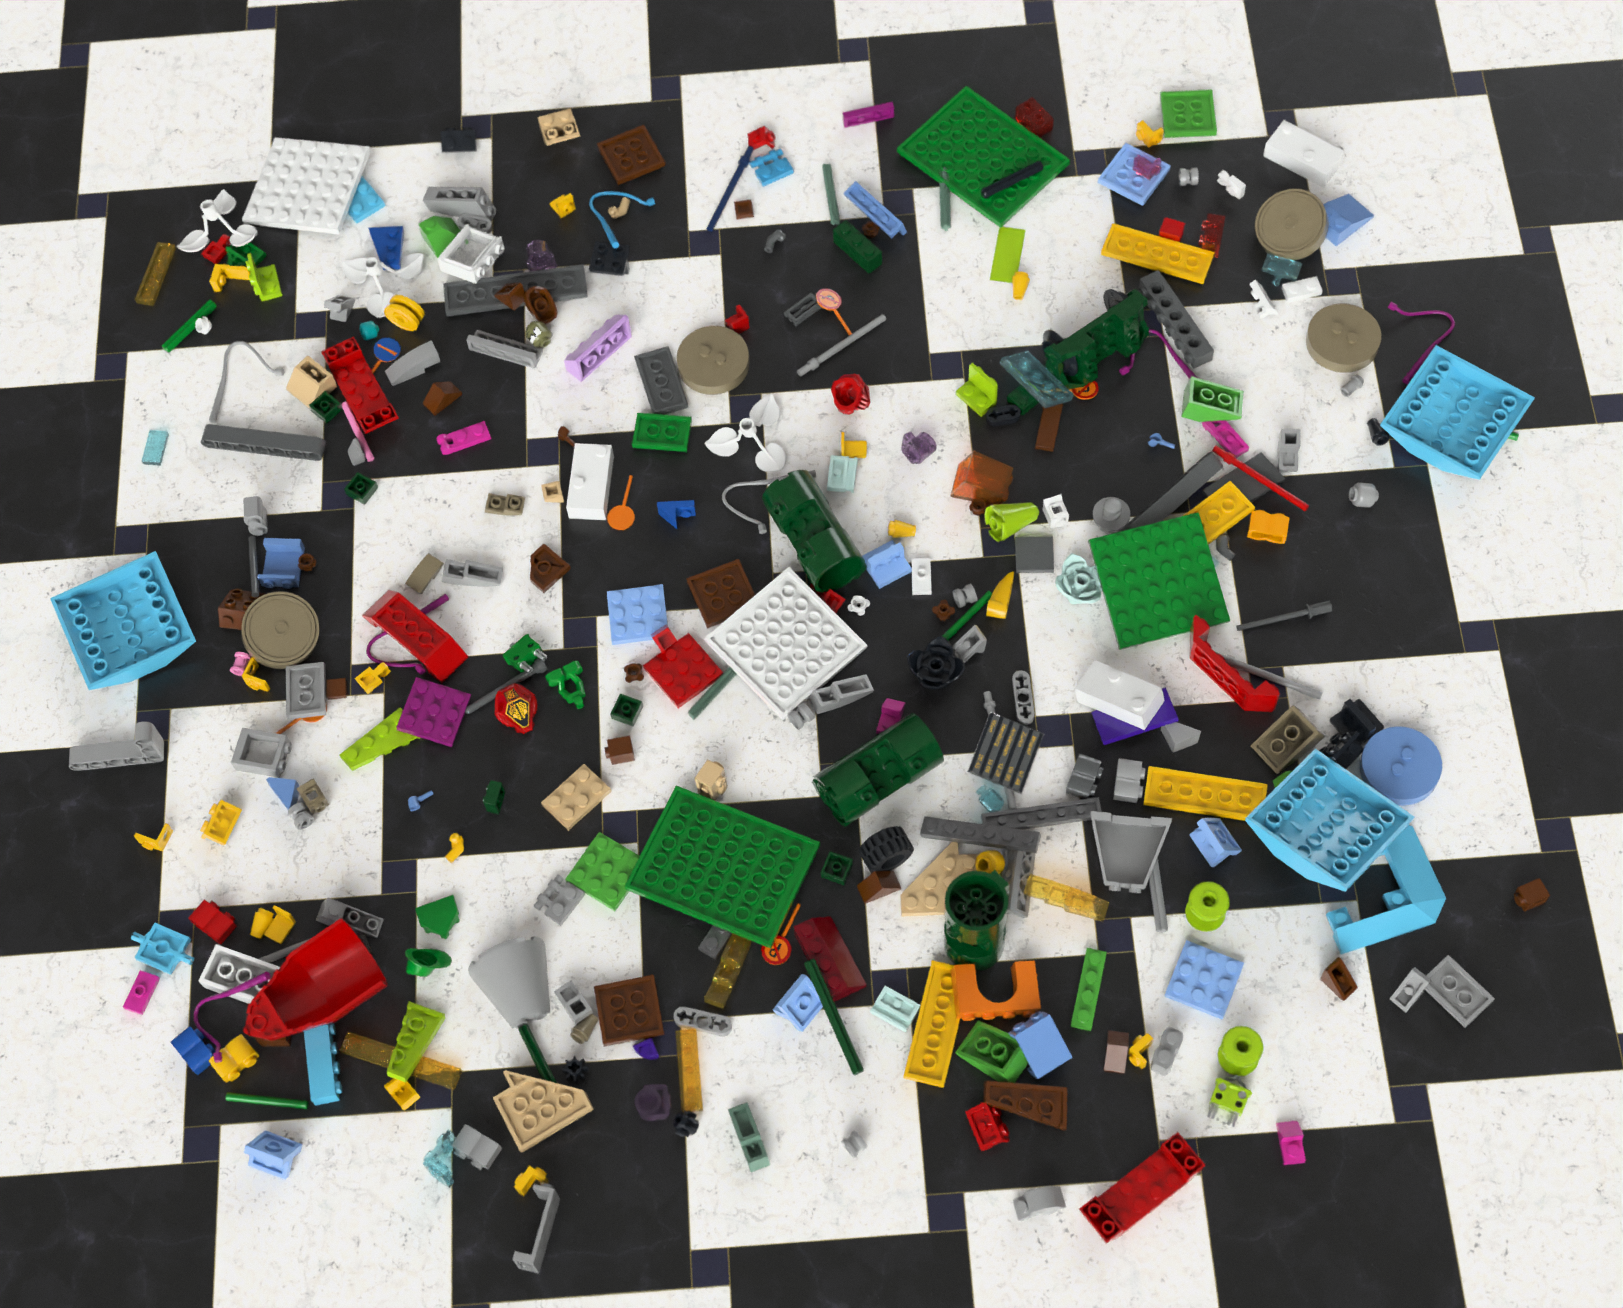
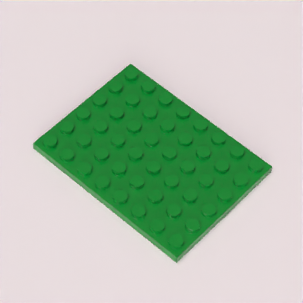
(979, 148)
(723, 866)

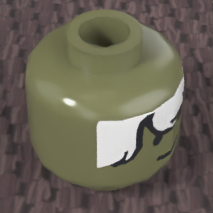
(538, 334)

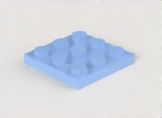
(1124, 180)
(636, 613)
(1204, 979)

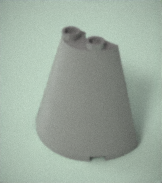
(1128, 848)
(515, 979)

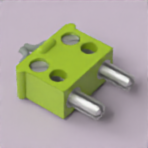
(1230, 1095)

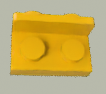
(221, 822)

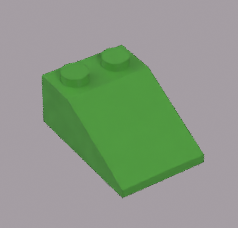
(1211, 401)
(993, 1053)

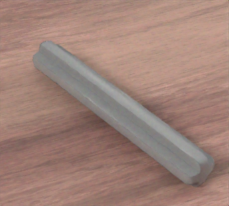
(1158, 900)

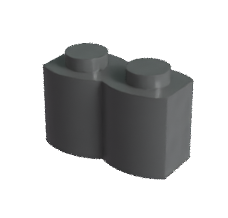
(1084, 777)

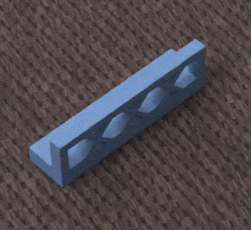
(874, 210)

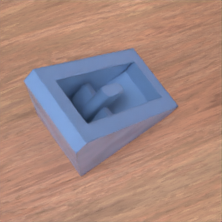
(285, 790)

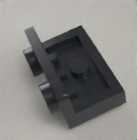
(458, 141)

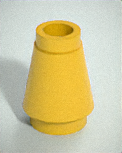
(1020, 283)
(901, 529)
(261, 922)

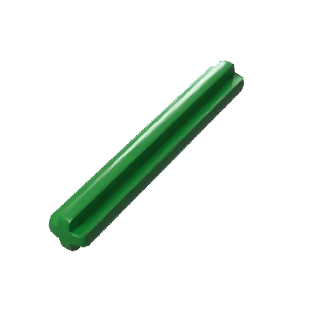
(188, 326)

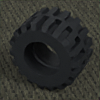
(886, 849)

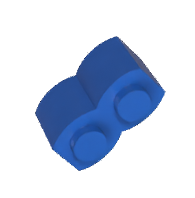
(193, 1050)

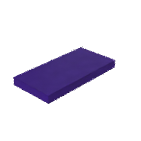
(1114, 729)

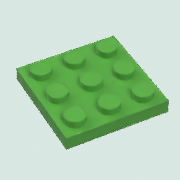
(1188, 113)
(604, 871)

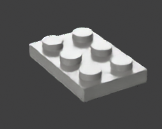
(305, 690)
(1457, 991)

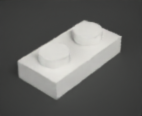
(1301, 289)

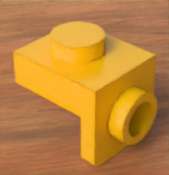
(1148, 136)
(1140, 1044)
(402, 1093)
(526, 1179)

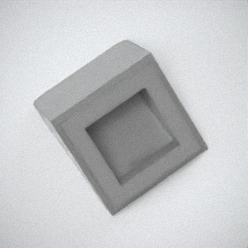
(355, 453)

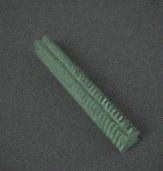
(831, 194)
(945, 214)
(712, 692)

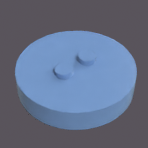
(1401, 765)

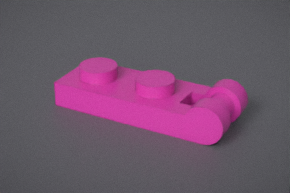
(1226, 437)
(463, 438)

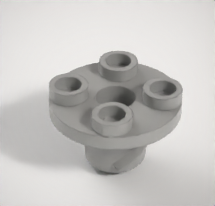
(1111, 514)

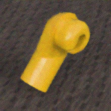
(457, 847)

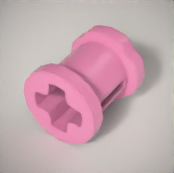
(240, 663)

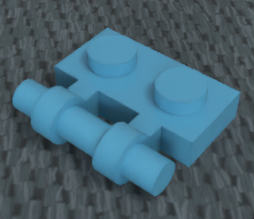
(774, 171)

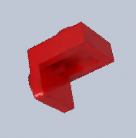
(761, 137)

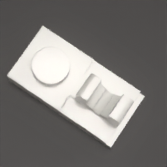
(1265, 303)

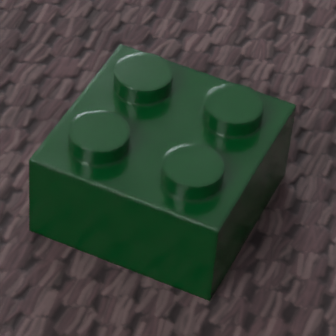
(1022, 399)
(325, 407)
(361, 488)
(626, 710)
(494, 797)
(836, 868)

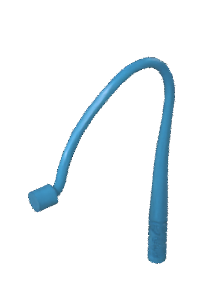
(609, 232)

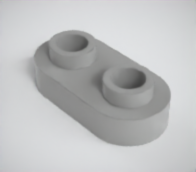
(476, 222)

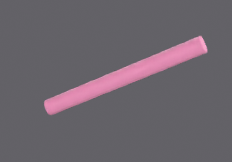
(358, 433)

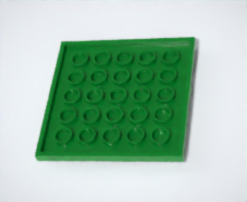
(1158, 580)

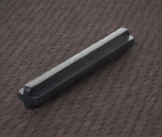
(1012, 179)

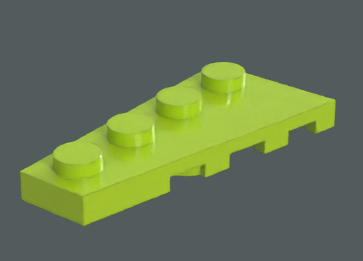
(377, 742)
(415, 1036)

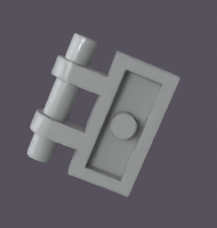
(563, 904)

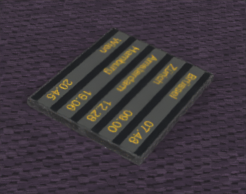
(1005, 752)

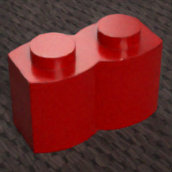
(212, 921)

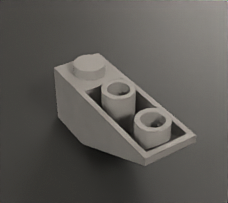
(358, 920)

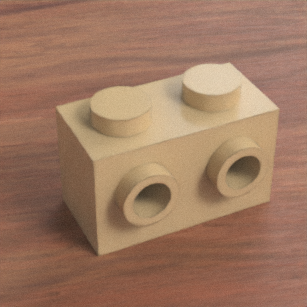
(711, 780)

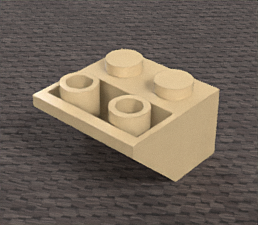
(558, 127)
(310, 381)

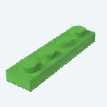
(1088, 989)

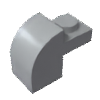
(1288, 450)
(573, 1002)
(1039, 1201)

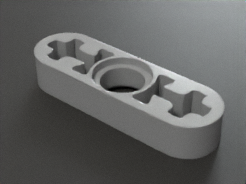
(1025, 690)
(686, 1023)

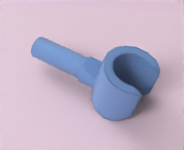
(1157, 439)
(413, 801)

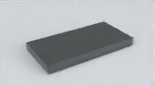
(661, 381)
(1246, 484)

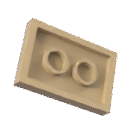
(576, 797)

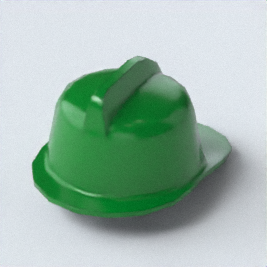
(424, 961)

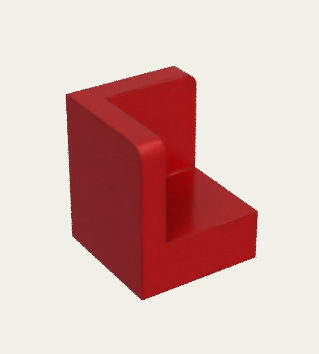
(1172, 229)
(739, 321)
(663, 638)

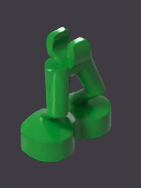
(558, 678)

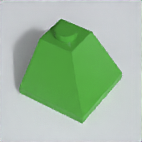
(438, 233)

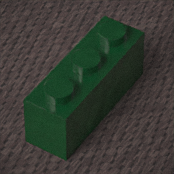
(857, 246)

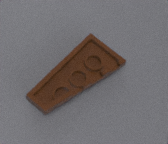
(1031, 1101)

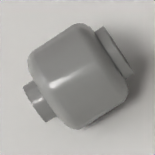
(1363, 494)

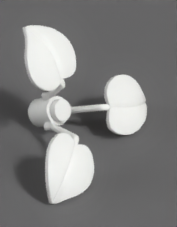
(212, 210)
(360, 268)
(764, 412)

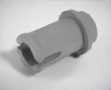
(1355, 382)

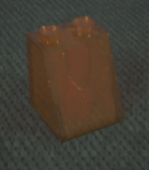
(982, 478)

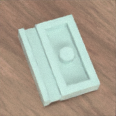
(842, 474)
(895, 1008)

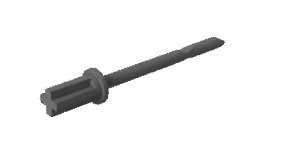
(1310, 610)

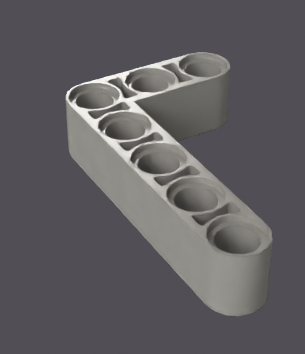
(146, 748)

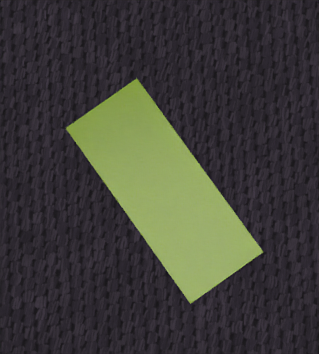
(1007, 254)

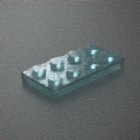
(1036, 379)

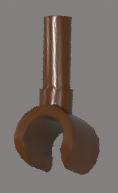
(563, 435)

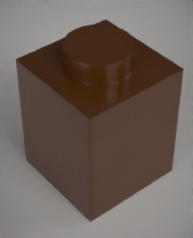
(619, 750)
(1531, 895)

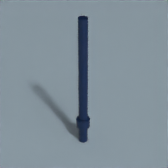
(743, 163)

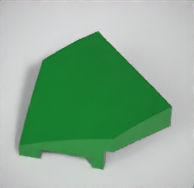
(238, 254)
(438, 916)

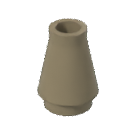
(582, 1031)

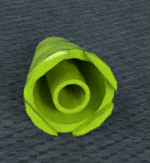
(1009, 518)

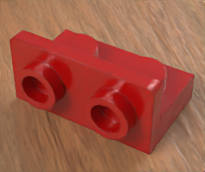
(987, 1126)

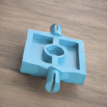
(162, 948)

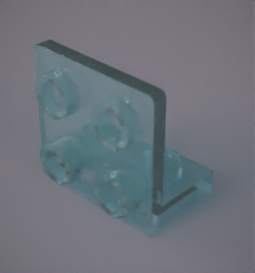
(435, 1159)

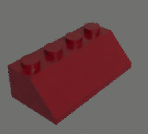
(823, 942)

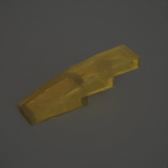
(1066, 897)
(728, 970)

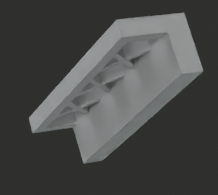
(502, 351)
(1013, 875)

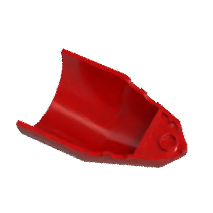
(315, 985)

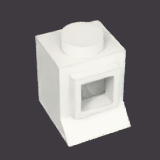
(1055, 511)

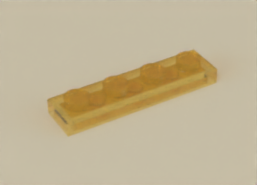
(155, 274)
(689, 1070)

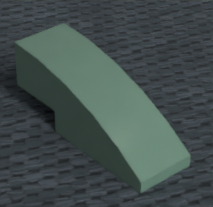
(749, 1137)

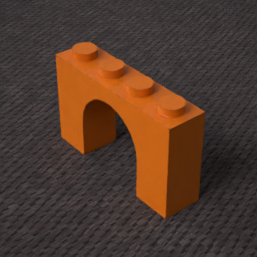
(971, 1003)

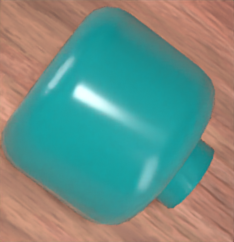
(369, 330)

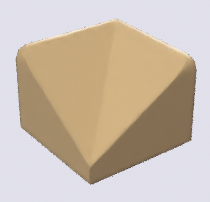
(552, 492)

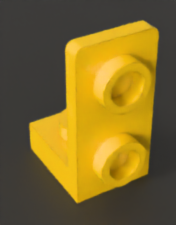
(225, 271)

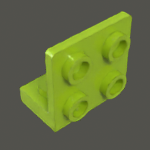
(264, 280)
(978, 391)

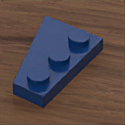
(388, 244)

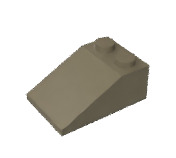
(1287, 739)

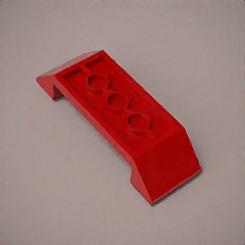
(359, 385)
(417, 634)
(1261, 699)
(1143, 1189)

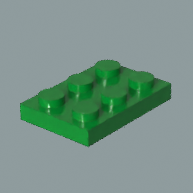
(662, 432)

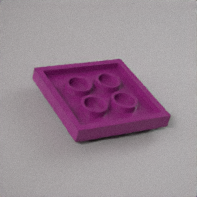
(433, 712)

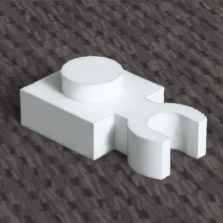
(1233, 185)

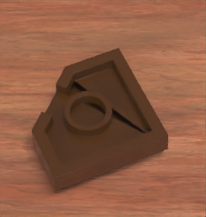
(546, 568)

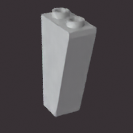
(459, 201)

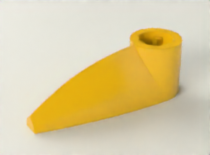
(1000, 598)

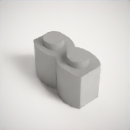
(255, 515)
(1127, 780)
(1167, 1050)
(476, 1147)

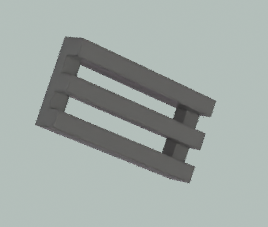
(804, 312)

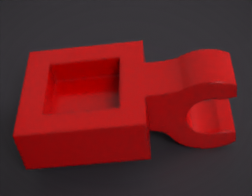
(216, 251)

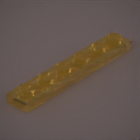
(381, 1053)

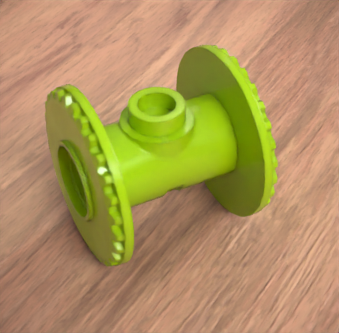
(1207, 906)
(1240, 1051)

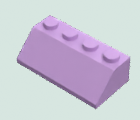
(598, 347)

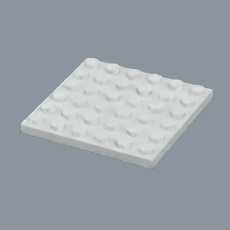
(306, 185)
(785, 643)

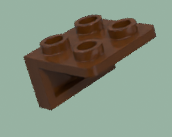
(234, 607)

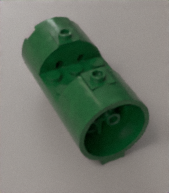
(814, 531)
(878, 769)
(976, 925)

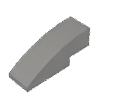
(412, 363)
(471, 573)
(840, 693)

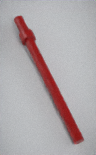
(1229, 458)

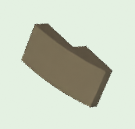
(504, 505)
(424, 573)

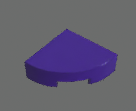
(646, 1049)

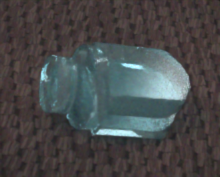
(990, 799)

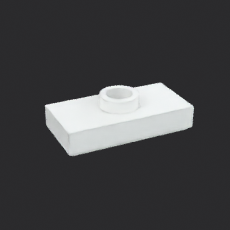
(921, 576)

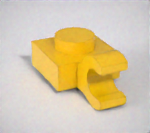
(371, 679)

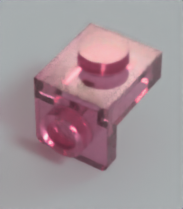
(1146, 168)

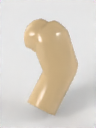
(620, 211)

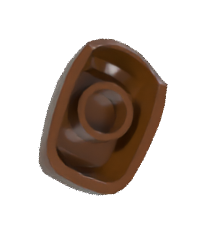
(540, 304)

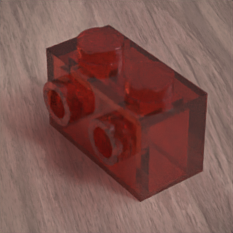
(1034, 117)
(1212, 233)

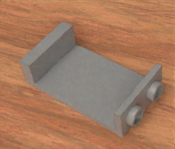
(533, 1262)

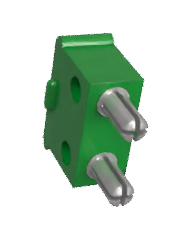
(523, 654)

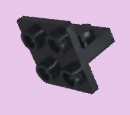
(610, 260)
(1356, 717)
(1343, 748)

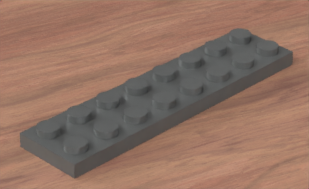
(471, 297)

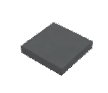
(1034, 554)

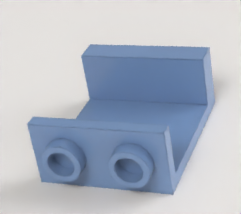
(281, 563)
(1041, 1044)

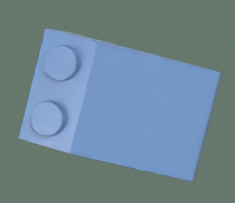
(1345, 218)

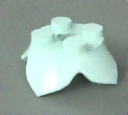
(1074, 571)

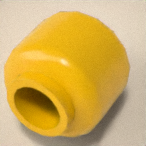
(990, 861)

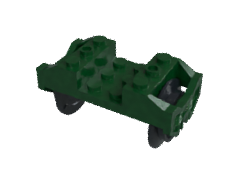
(1117, 329)

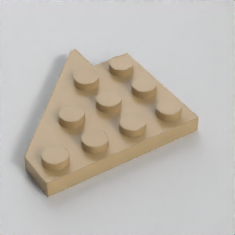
(928, 890)
(538, 1108)

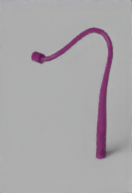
(1184, 367)
(1406, 380)
(419, 667)
(241, 987)

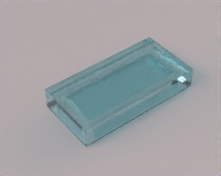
(155, 447)

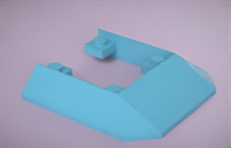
(1409, 908)

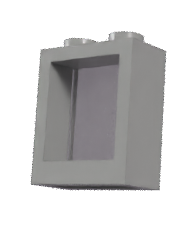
(261, 752)

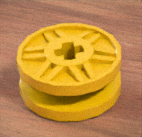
(404, 312)

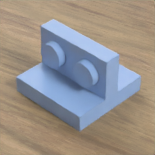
(887, 563)
(1214, 840)
(799, 1003)
(272, 1153)

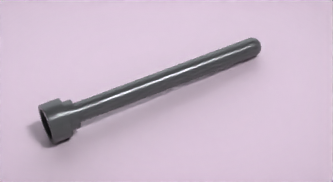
(538, 667)

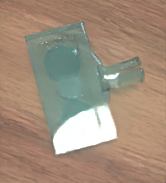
(1281, 268)

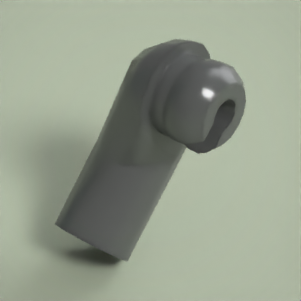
(777, 235)
(1222, 547)

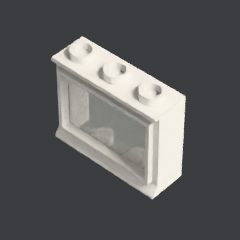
(470, 254)

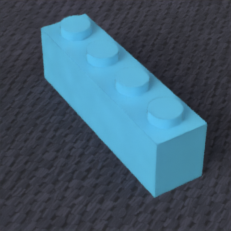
(322, 1064)

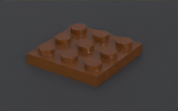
(631, 154)
(720, 592)
(628, 1010)

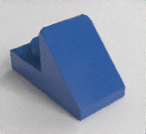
(672, 509)

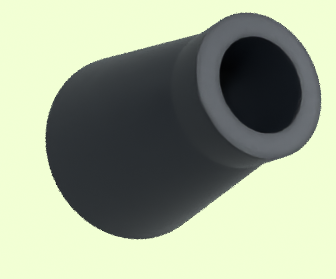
(1378, 435)

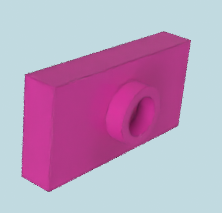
(141, 992)

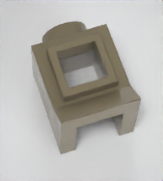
(313, 796)

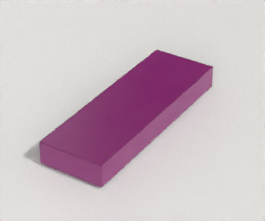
(868, 114)

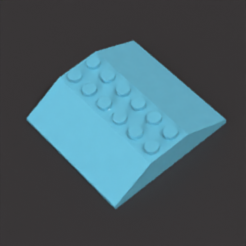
(1455, 414)
(124, 623)
(1327, 822)

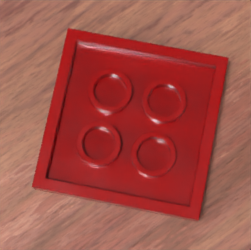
(683, 670)

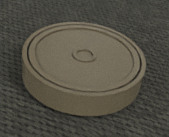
(1292, 224)
(1343, 338)
(713, 360)
(280, 630)

